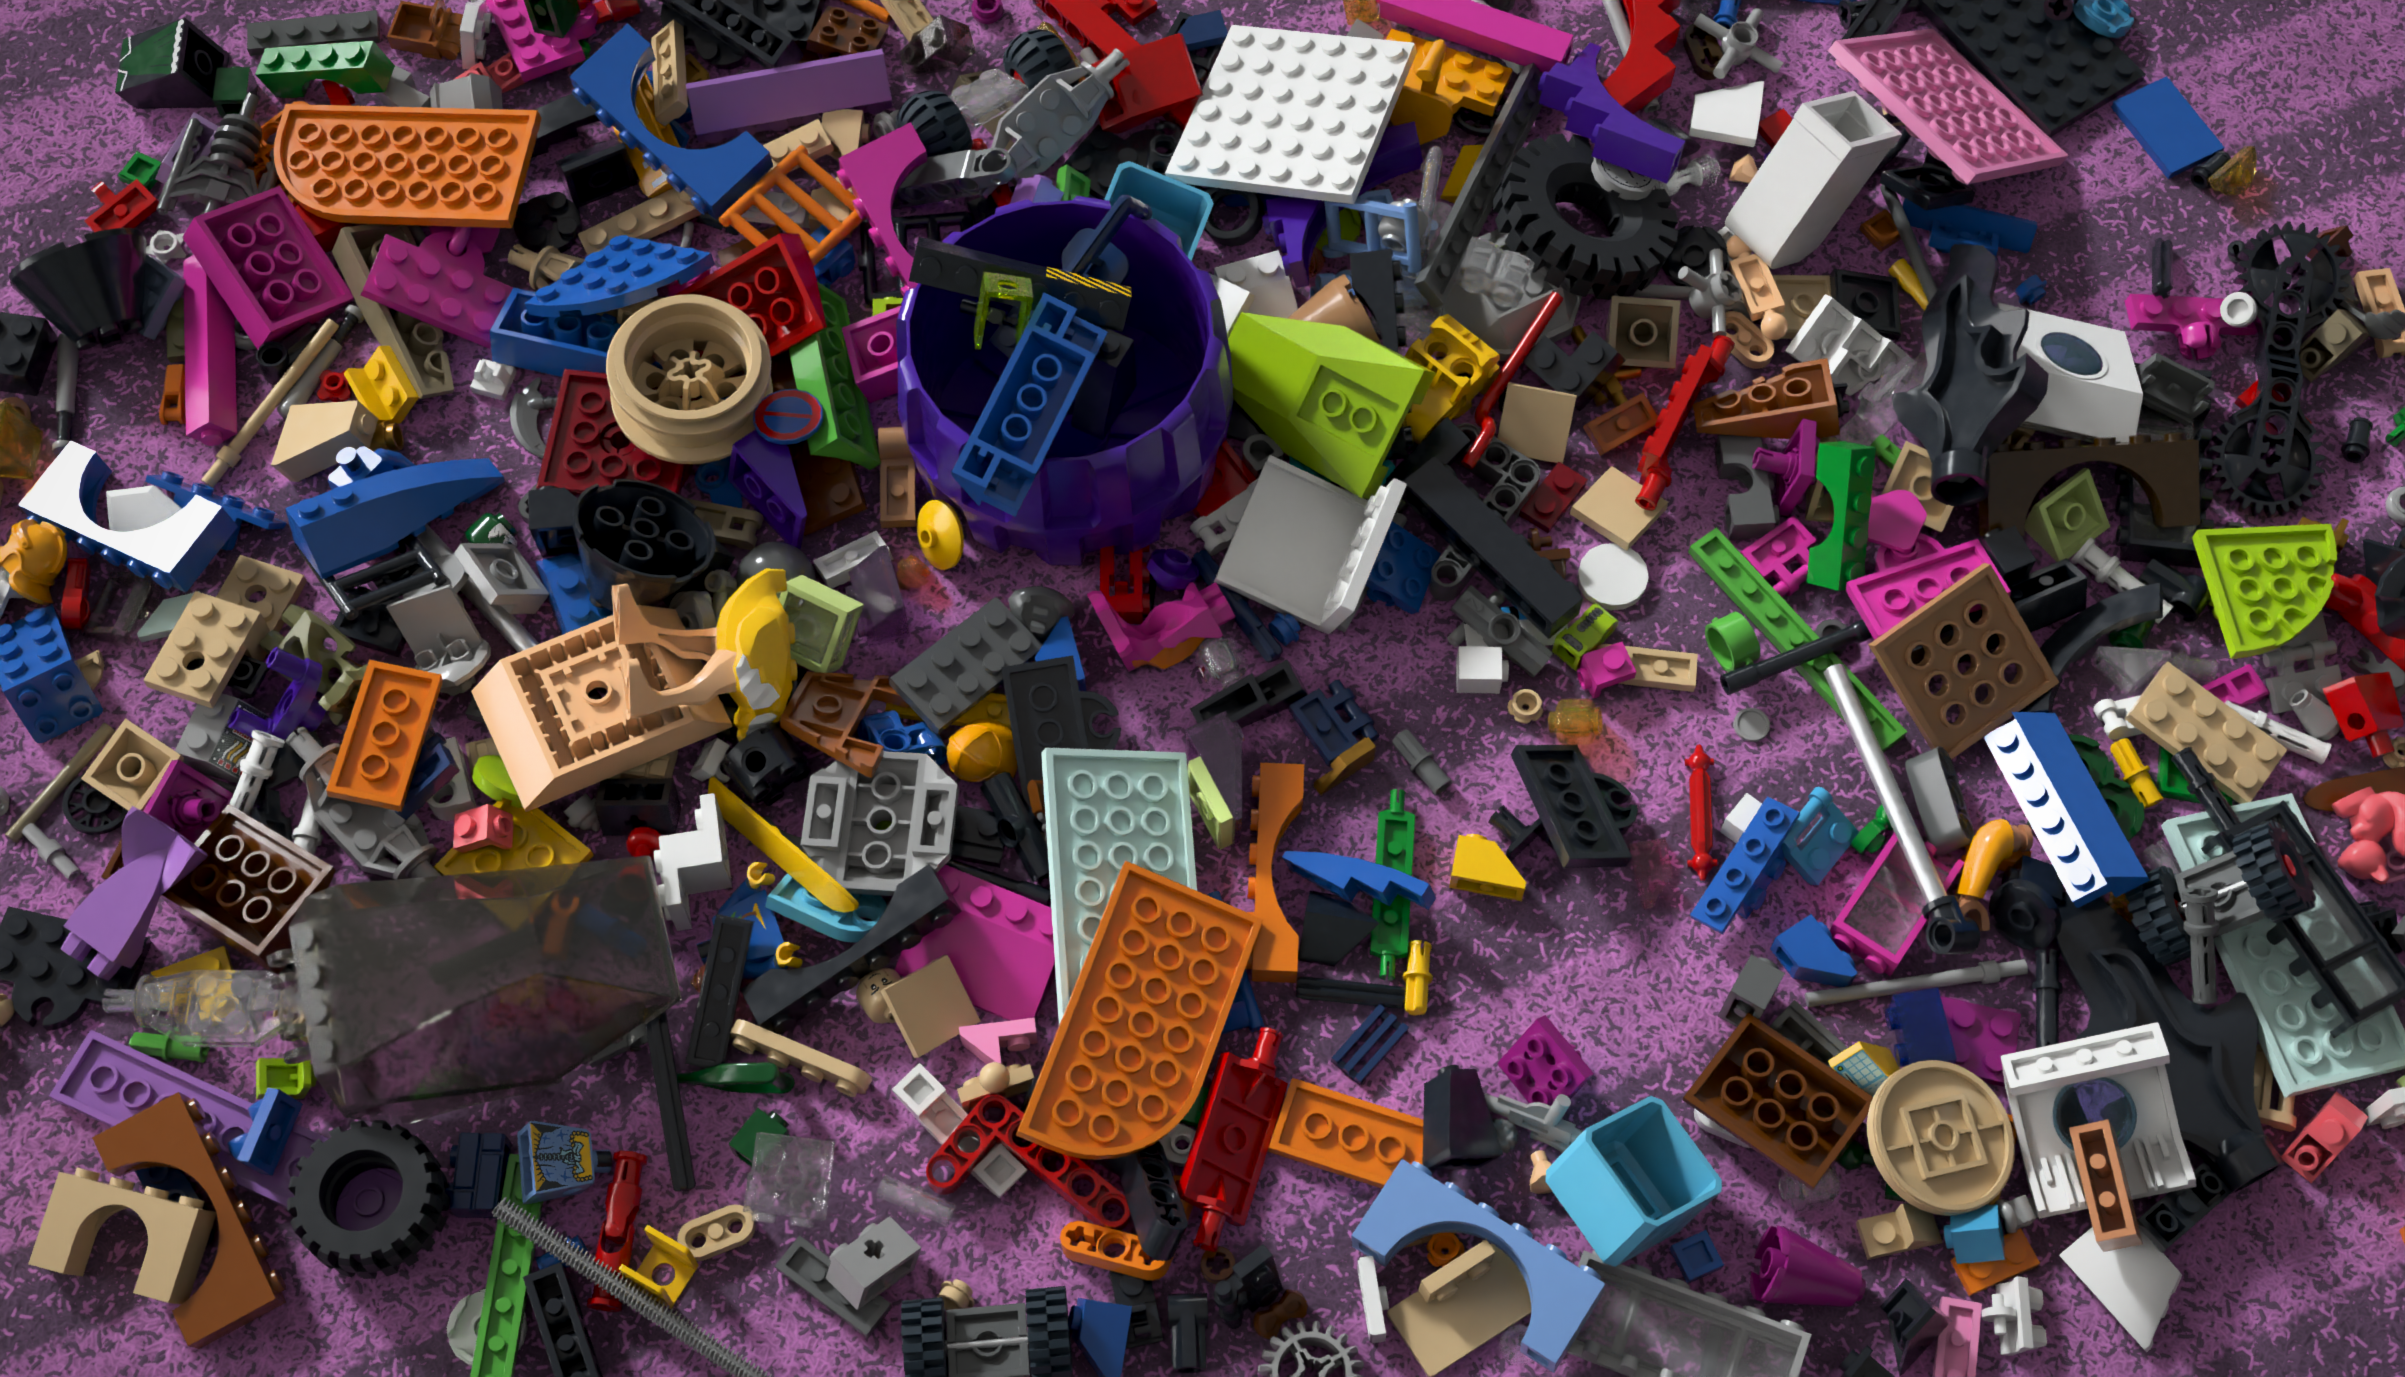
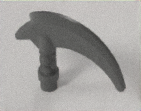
(525, 413)

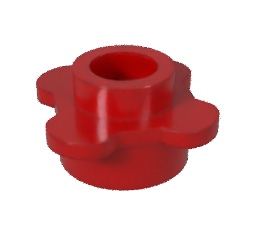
(335, 394)

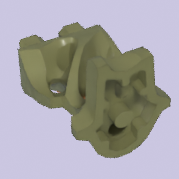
(306, 641)

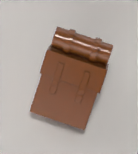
(426, 30)

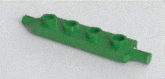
(1395, 851)

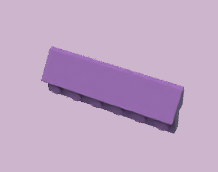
(788, 95)

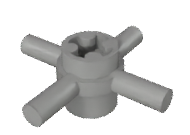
(1714, 293)

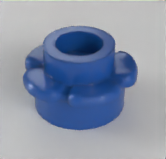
(2031, 290)
(1284, 628)

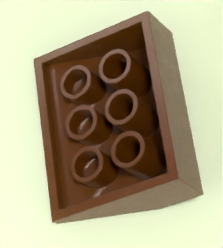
(248, 885)
(1780, 1101)

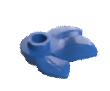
(721, 490)

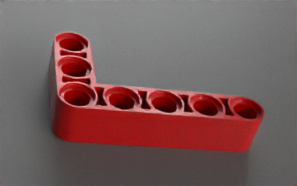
(1031, 1157)

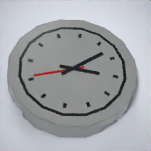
(1626, 182)

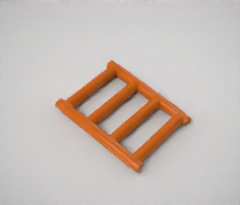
(778, 177)

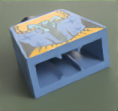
(557, 1161)

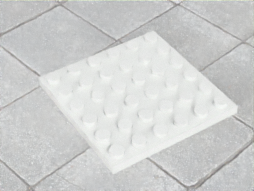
(1292, 113)

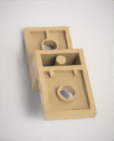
(223, 631)

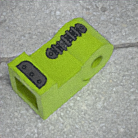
(1584, 635)

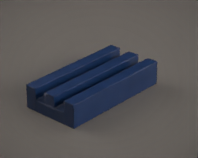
(1389, 1021)

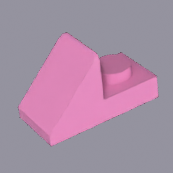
(988, 1038)

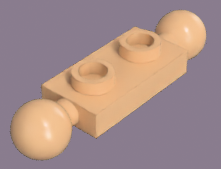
(1758, 289)

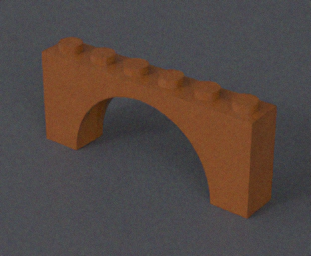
(240, 1280)

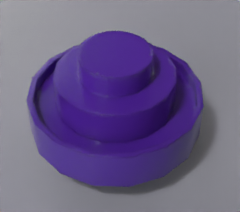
(1172, 569)

